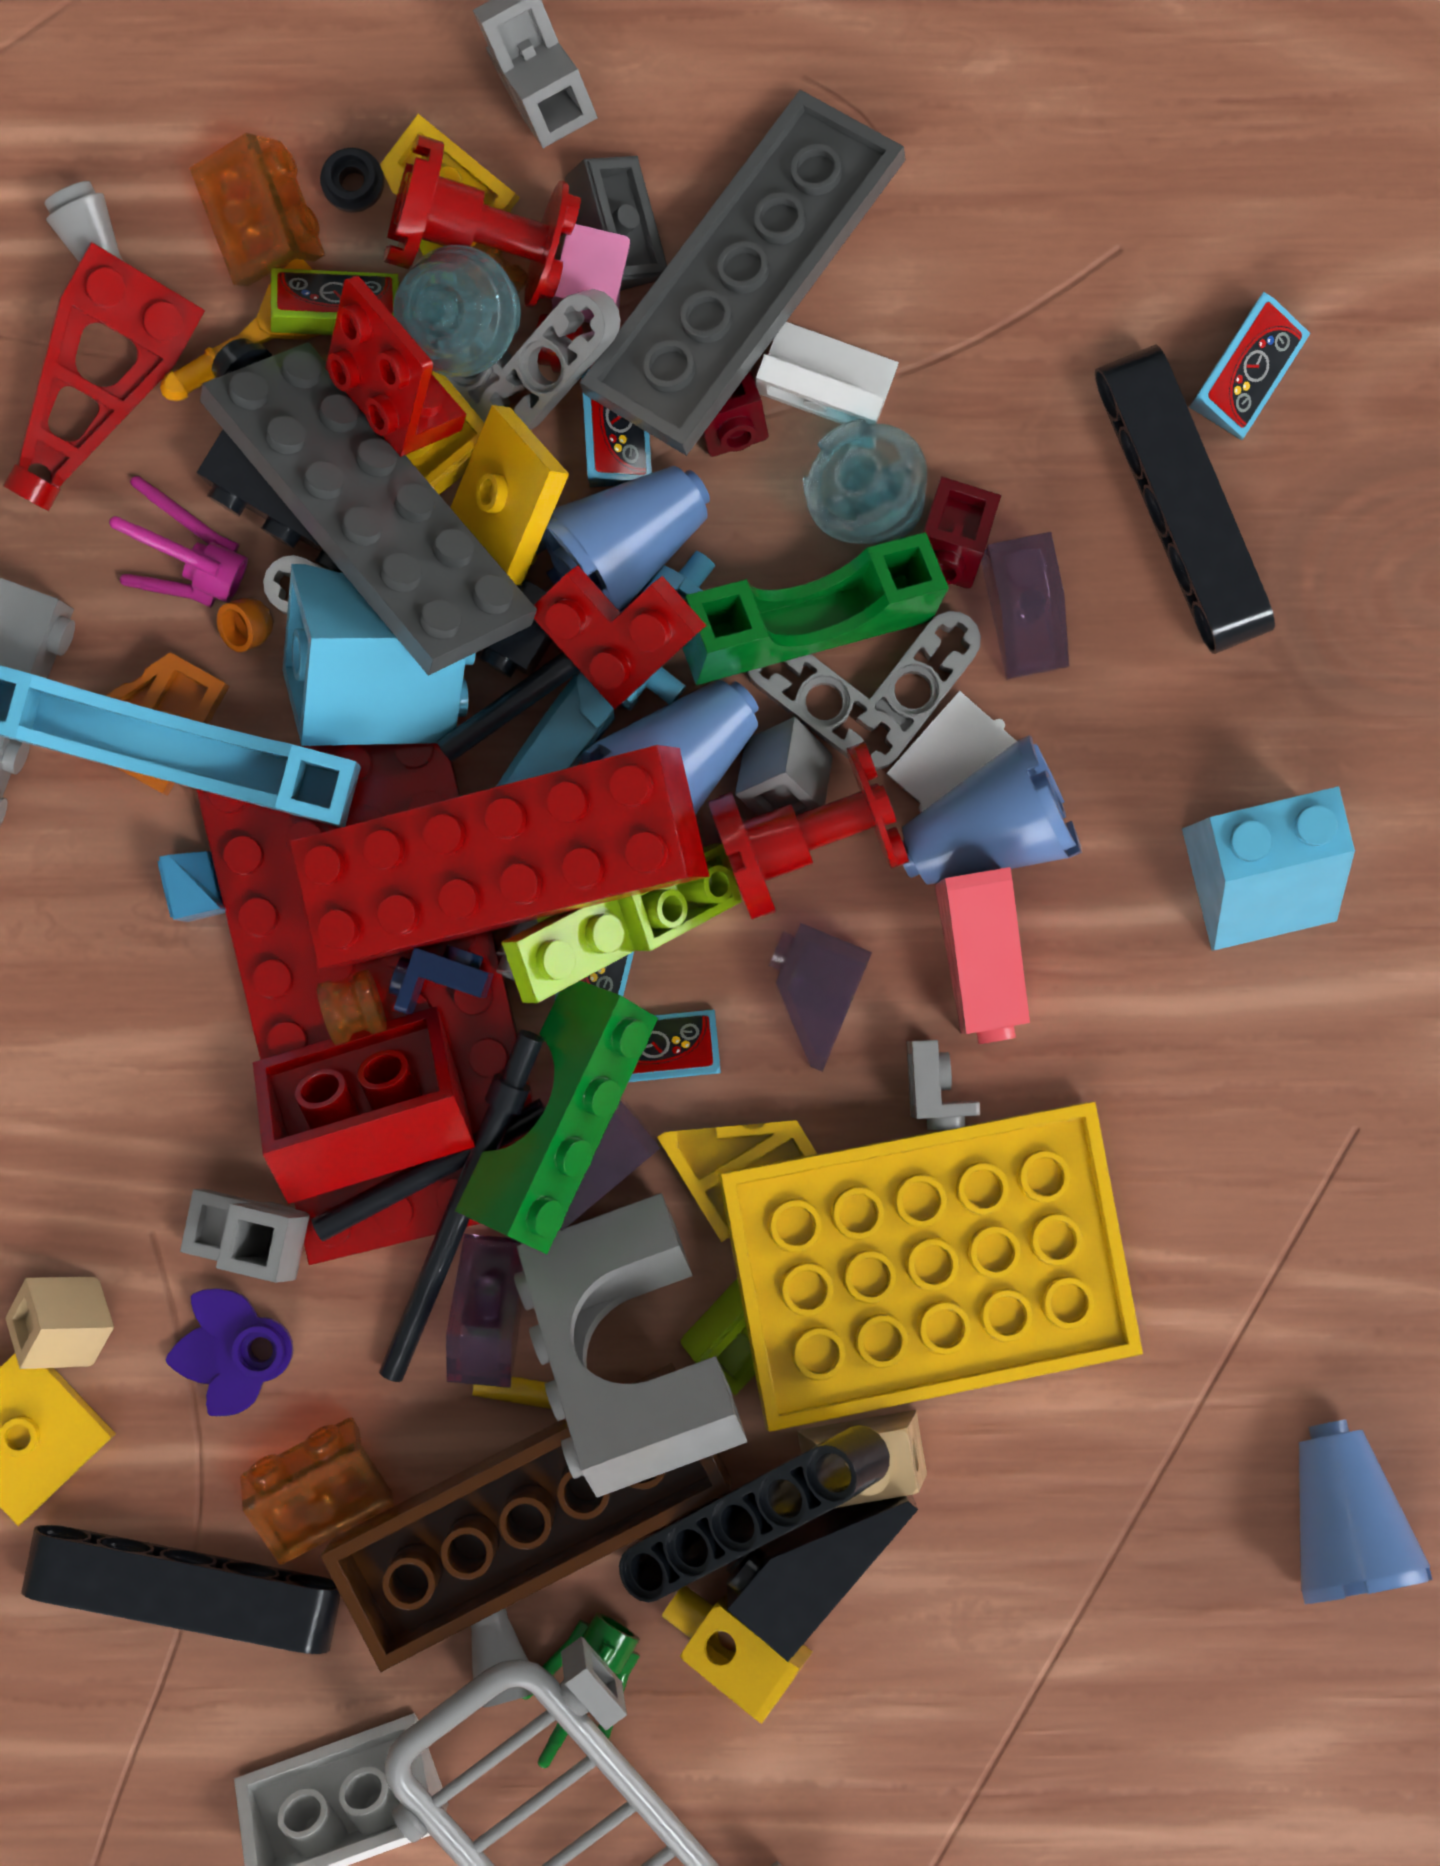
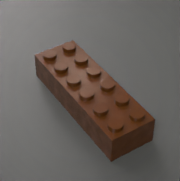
(496, 1539)

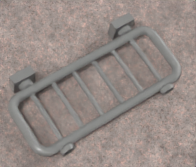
(586, 1688)

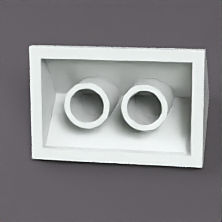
(327, 1802)

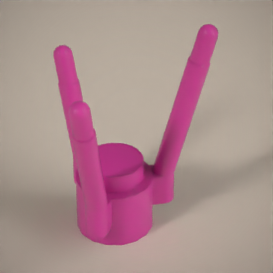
(213, 568)

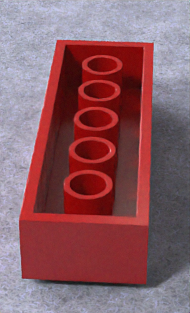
(500, 857)

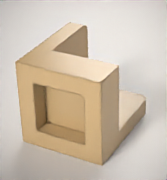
(59, 1322)

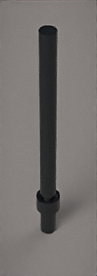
(505, 1097)

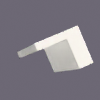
(825, 376)

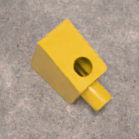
(750, 1675)

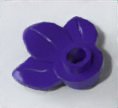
(222, 1350)

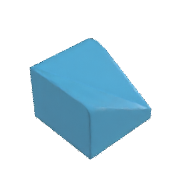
(191, 886)

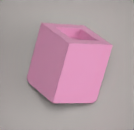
(592, 261)

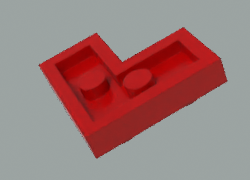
(614, 647)

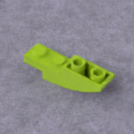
(587, 939)

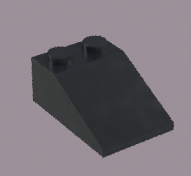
(802, 1575)

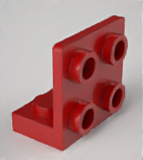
(388, 373)

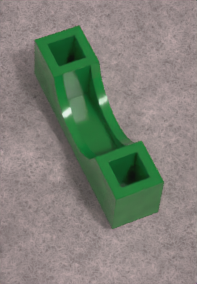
(871, 596)
(533, 1182)

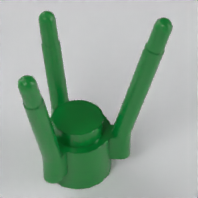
(615, 1647)

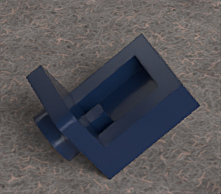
(454, 969)

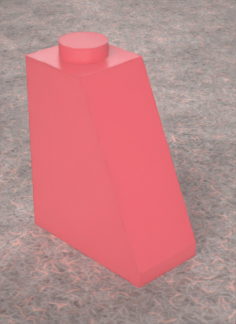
(984, 953)

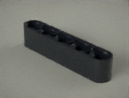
(1184, 499)
(755, 1513)
(181, 1589)

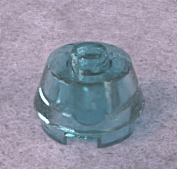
(459, 309)
(867, 483)

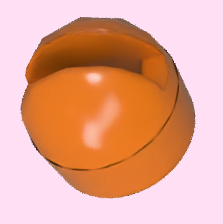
(244, 623)

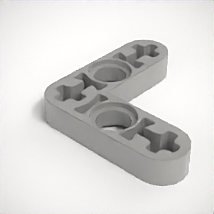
(515, 373)
(883, 706)

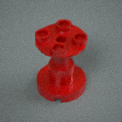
(454, 214)
(783, 841)

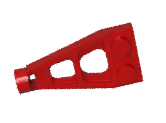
(135, 307)

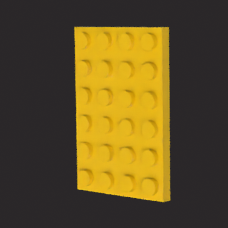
(930, 1265)

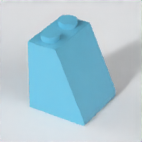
(354, 676)
(1271, 867)

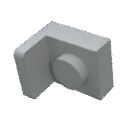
(929, 1075)

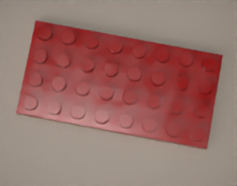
(282, 969)

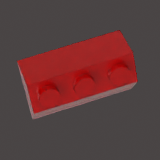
(361, 1106)

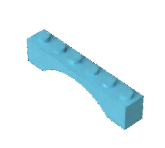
(176, 748)

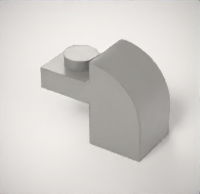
(535, 68)
(245, 1235)

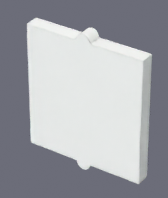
(949, 751)

